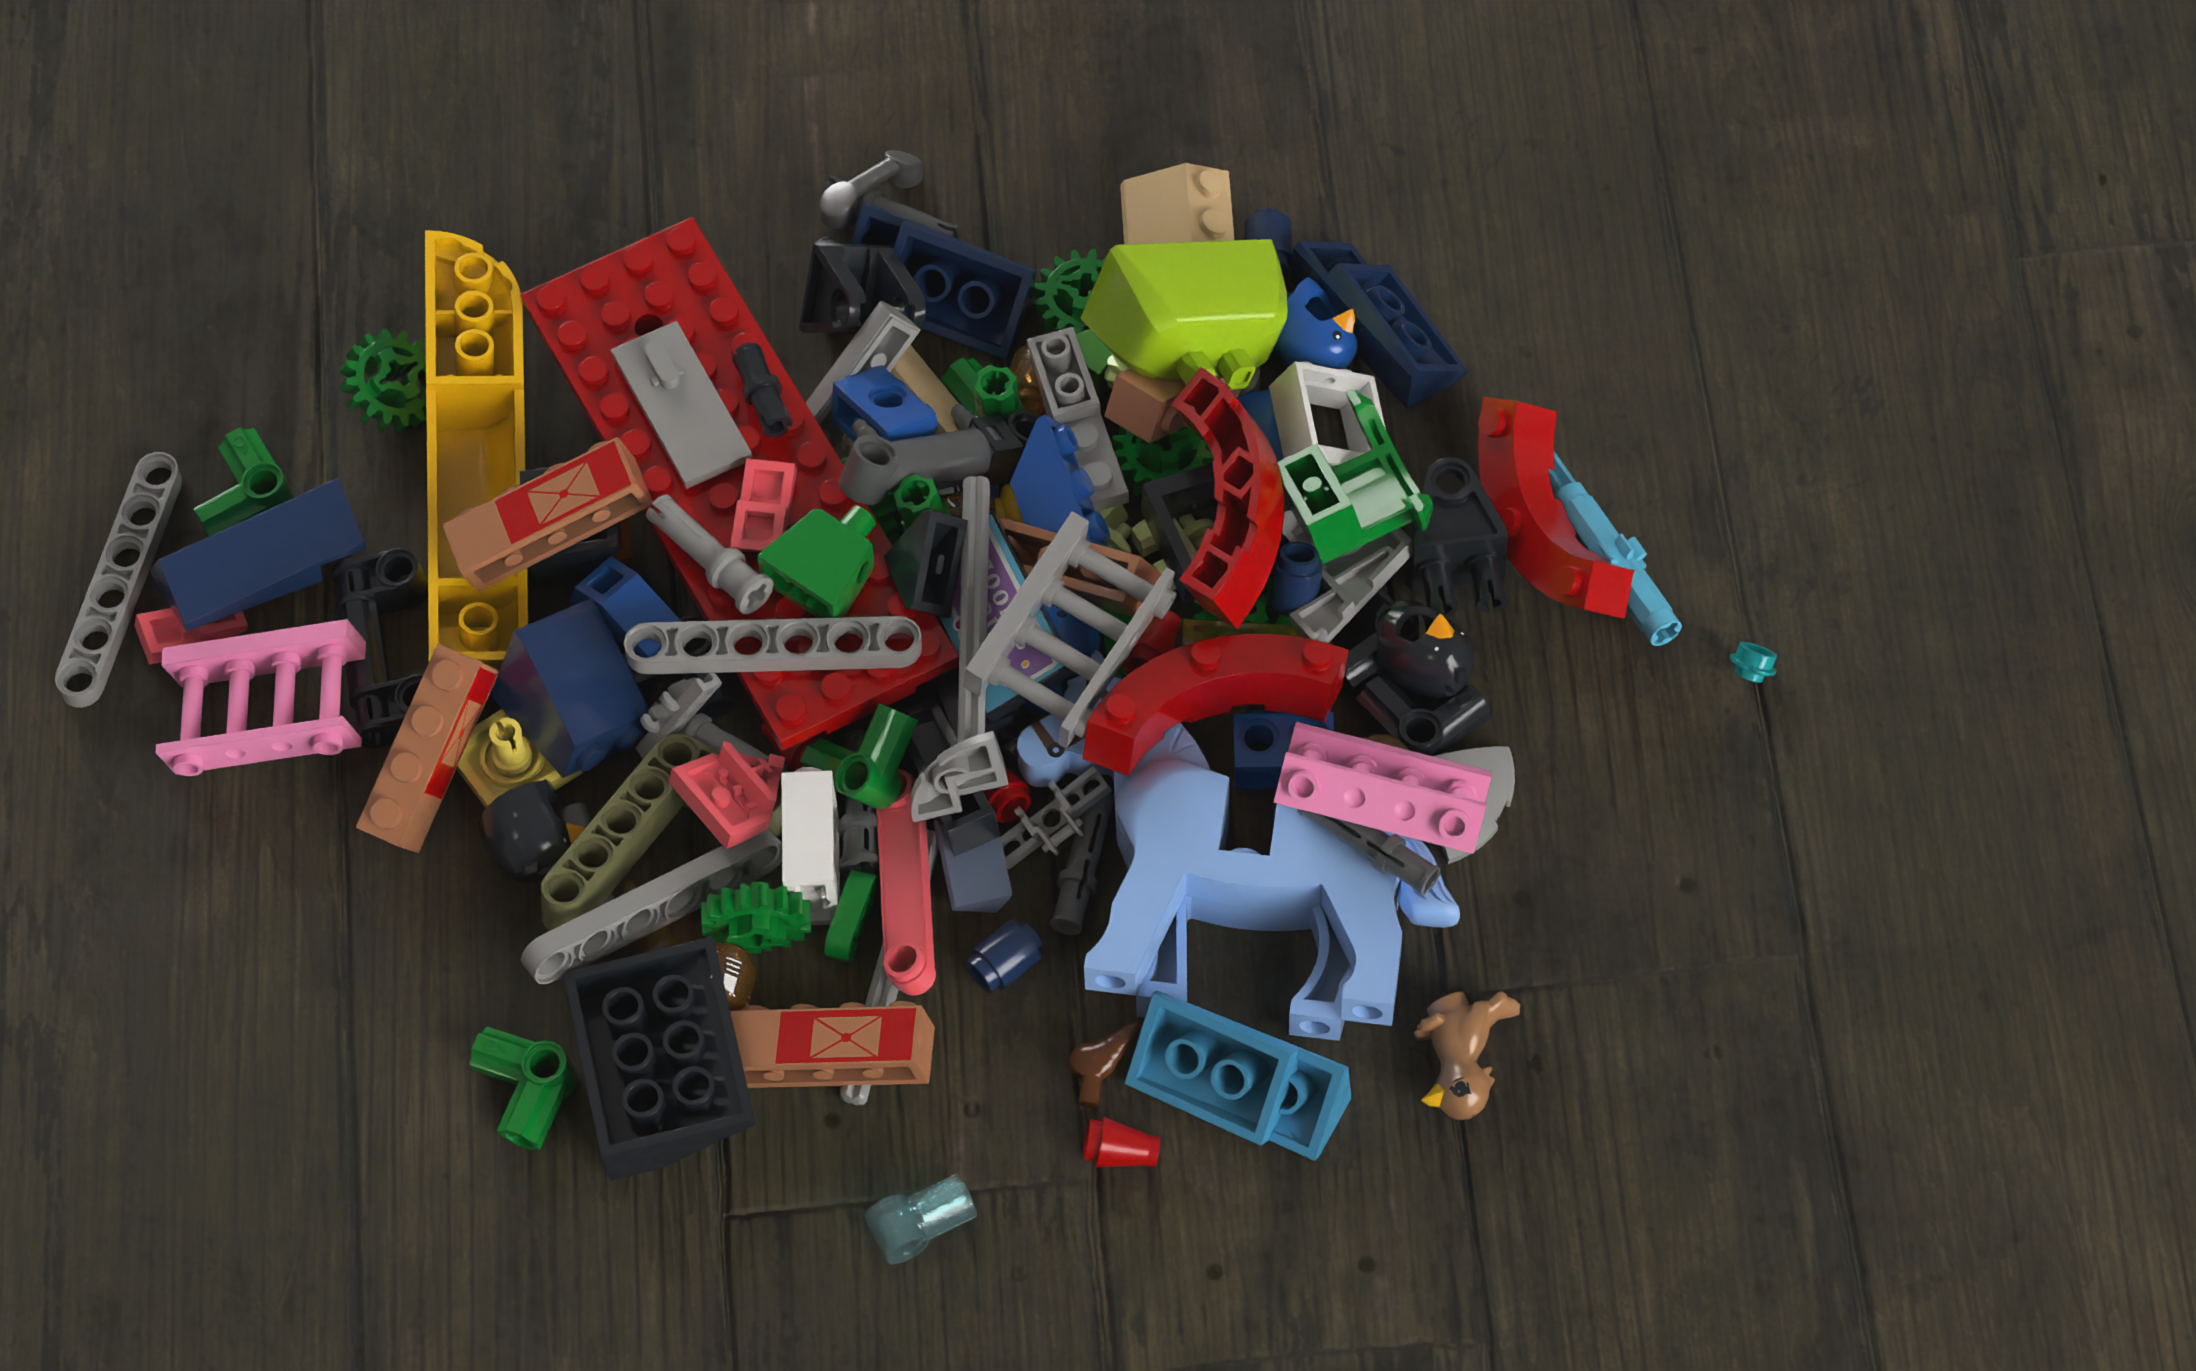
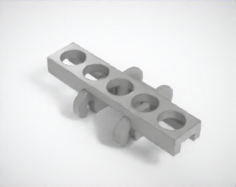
(675, 709)
(1066, 827)

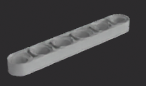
(110, 577)
(773, 636)
(649, 907)

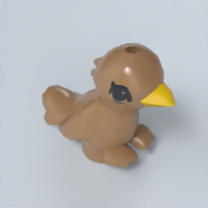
(1458, 1039)

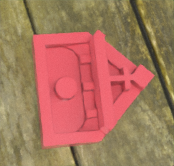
(730, 792)

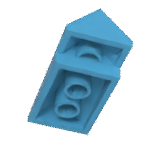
(1238, 1077)

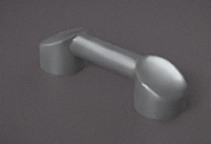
(839, 201)

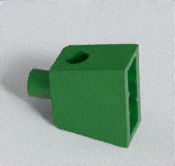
(822, 561)

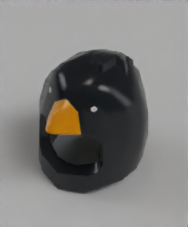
(1432, 665)
(525, 832)

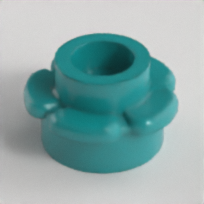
(1753, 662)

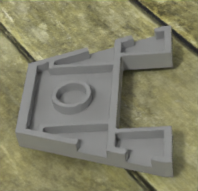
(1347, 579)

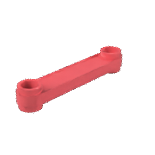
(905, 894)

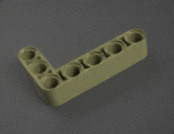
(623, 832)

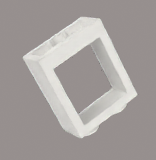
(1322, 386)
(811, 840)

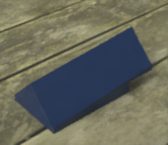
(966, 289)
(1389, 324)
(259, 557)

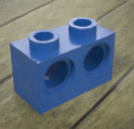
(1263, 768)

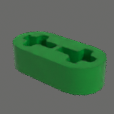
(851, 916)

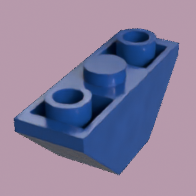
(1052, 484)
(624, 602)

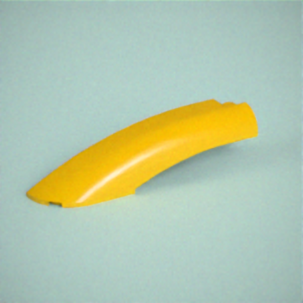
(471, 434)

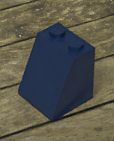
(571, 689)

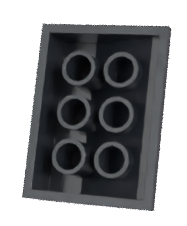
(658, 1056)

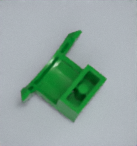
(1357, 498)

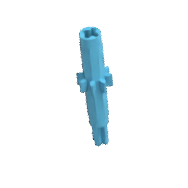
(1597, 534)

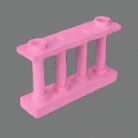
(240, 661)
(1383, 787)

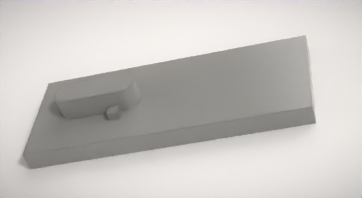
(681, 404)

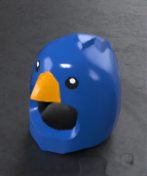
(1316, 332)

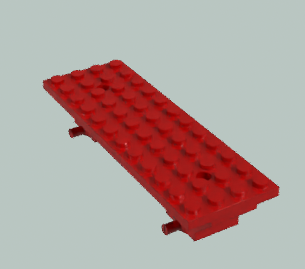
(682, 281)

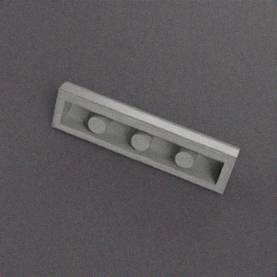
(877, 343)

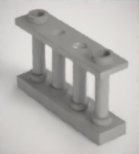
(1046, 588)

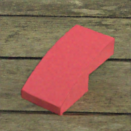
(763, 505)
(163, 629)

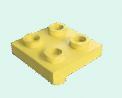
(504, 758)

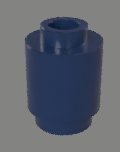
(1273, 225)
(1295, 577)
(1004, 956)

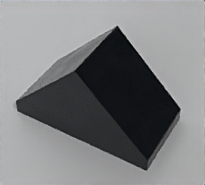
(928, 562)

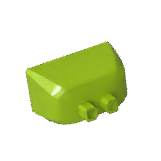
(1190, 308)

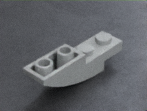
(1073, 401)

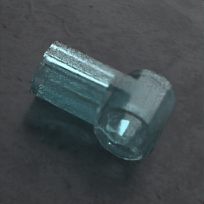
(907, 1224)

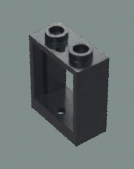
(1171, 499)

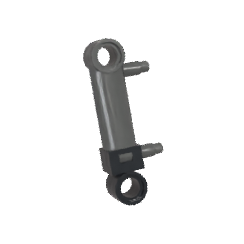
(980, 448)

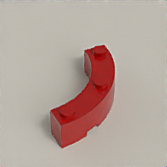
(1250, 498)
(1542, 544)
(1207, 681)

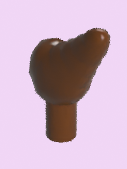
(1098, 1060)

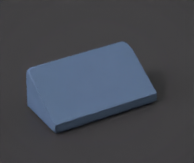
(977, 877)

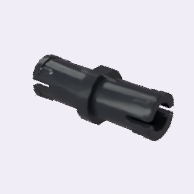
(762, 390)

